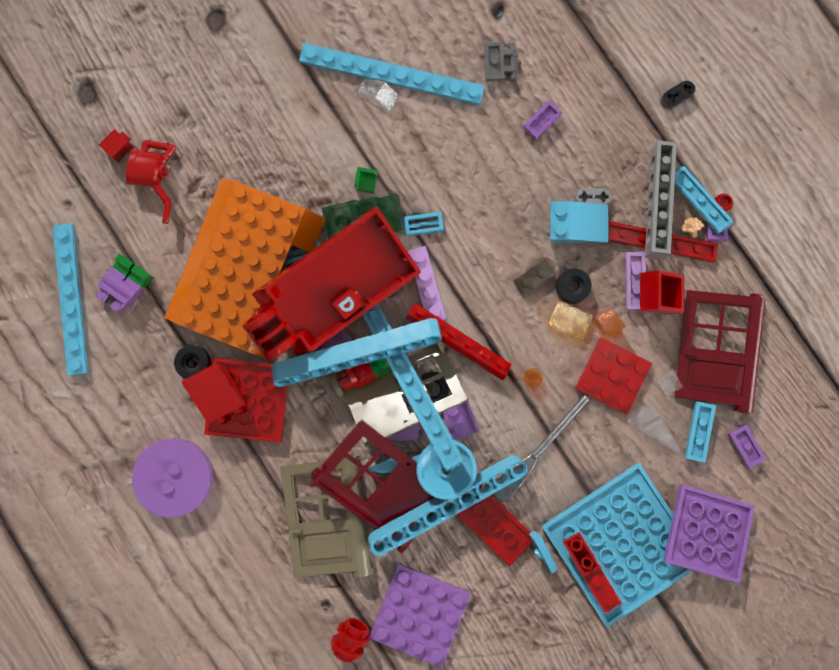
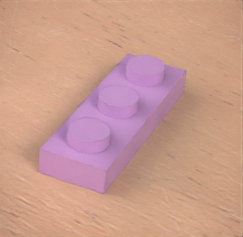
(634, 265)

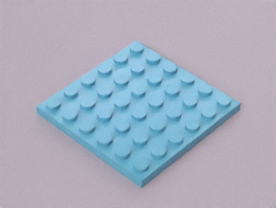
(628, 535)

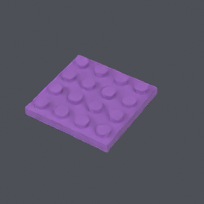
(709, 533)
(420, 615)

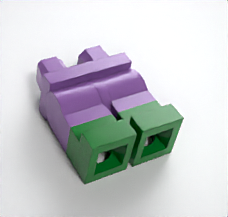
(124, 282)

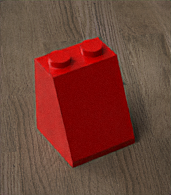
(215, 393)

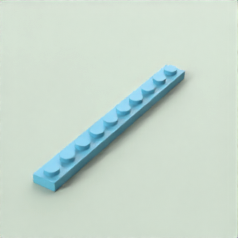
(391, 74)
(417, 396)

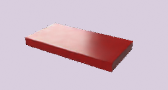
(497, 528)

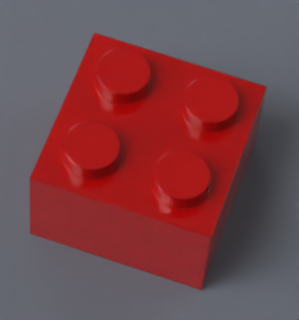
(661, 292)

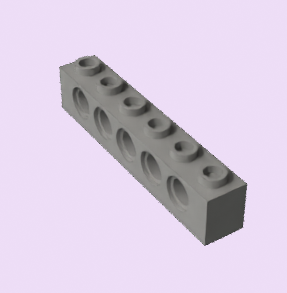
(660, 200)

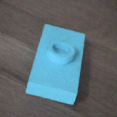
(542, 552)

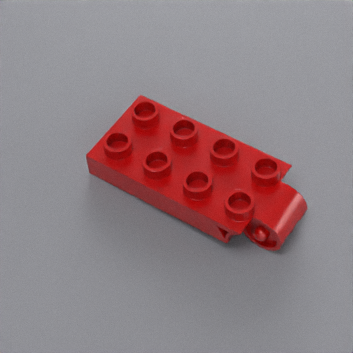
(299, 299)

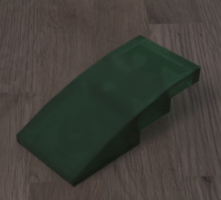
(344, 213)

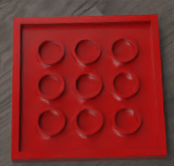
(265, 403)

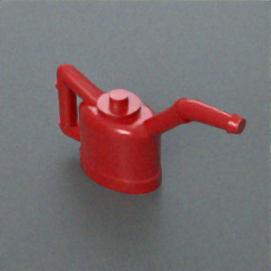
(149, 169)

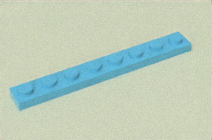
(70, 300)

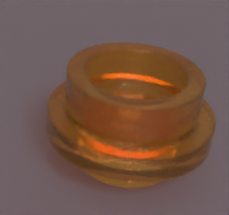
(533, 377)

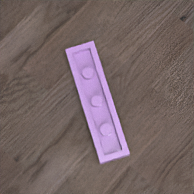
(426, 283)

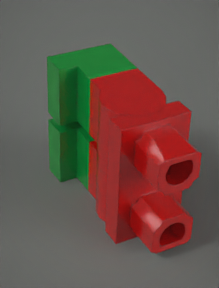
(363, 374)

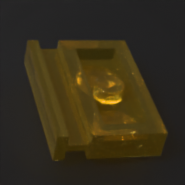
(570, 320)

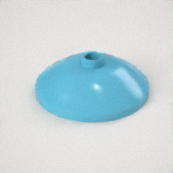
(446, 485)

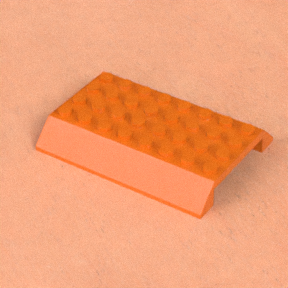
(235, 254)

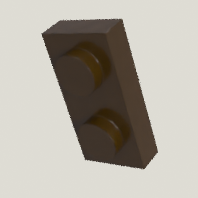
(534, 277)

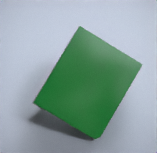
(365, 180)

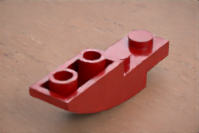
(592, 572)

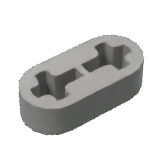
(593, 192)

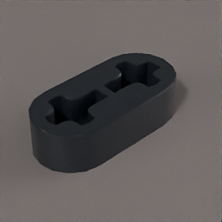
(675, 91)

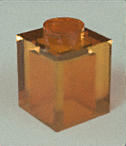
(610, 323)

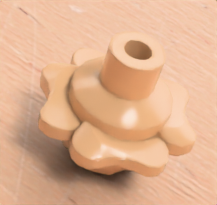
(691, 226)

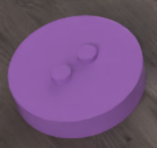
(172, 477)

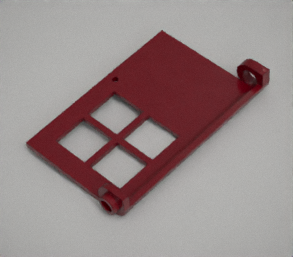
(715, 373)
(393, 497)

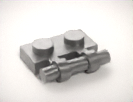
(494, 61)

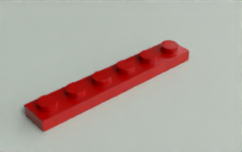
(463, 344)

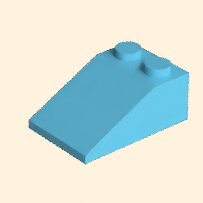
(578, 222)

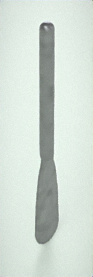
(508, 491)

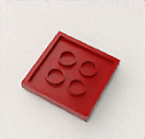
(613, 376)

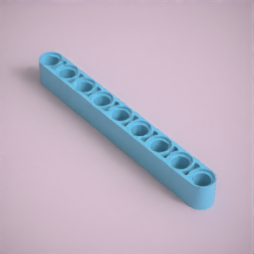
(356, 352)
(442, 513)

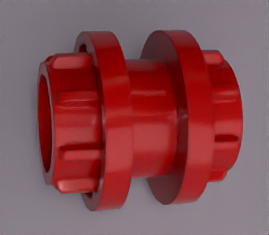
(350, 640)

